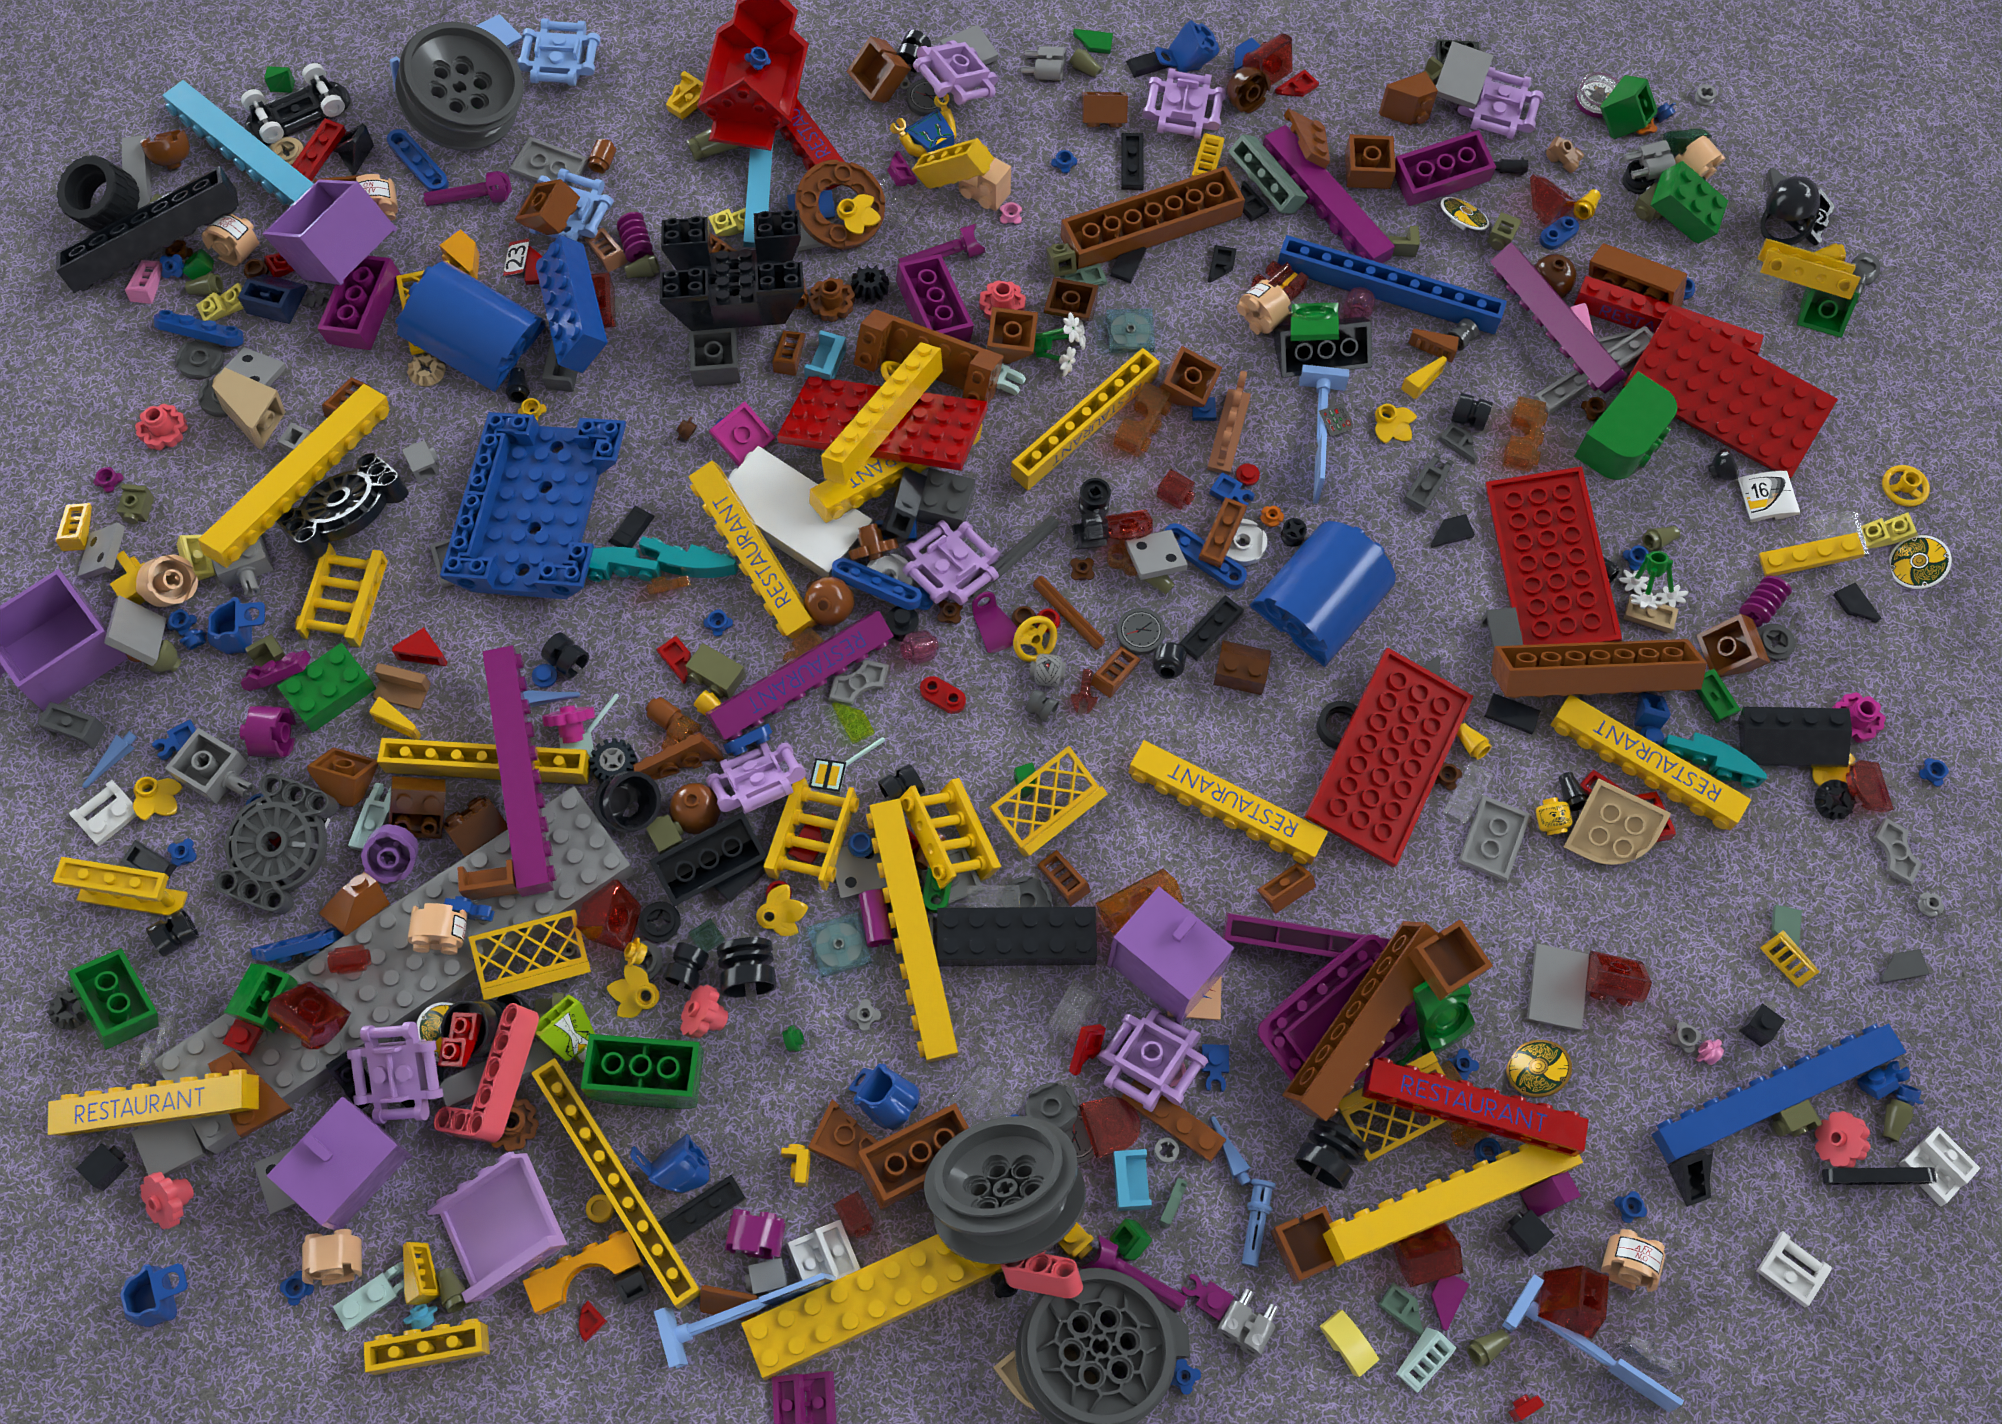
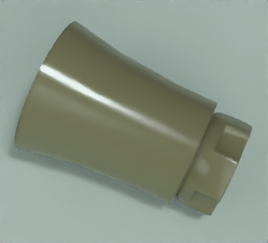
(702, 148)

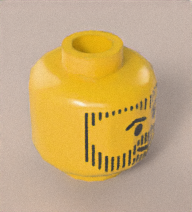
(1553, 816)

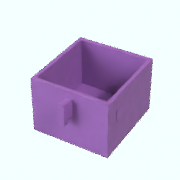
(329, 231)
(53, 641)
(1169, 954)
(338, 1165)

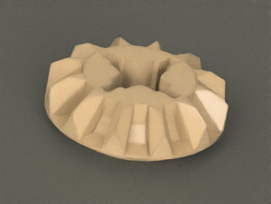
(290, 144)
(423, 377)

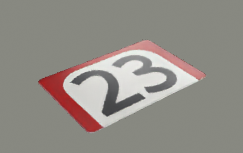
(516, 257)

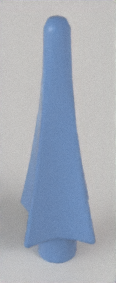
(543, 697)
(117, 750)
(1236, 1163)

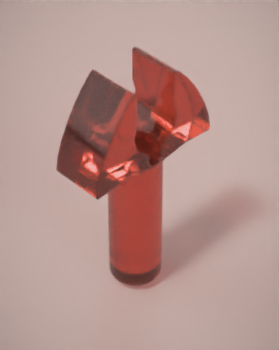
(1084, 692)

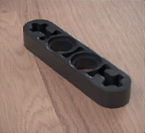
(1879, 1176)

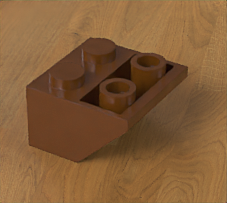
(418, 805)
(475, 825)

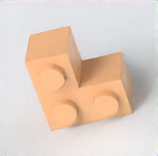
(991, 188)

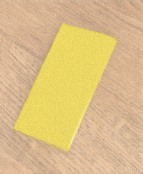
(190, 549)

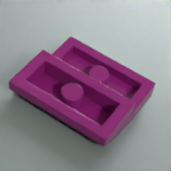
(790, 1400)

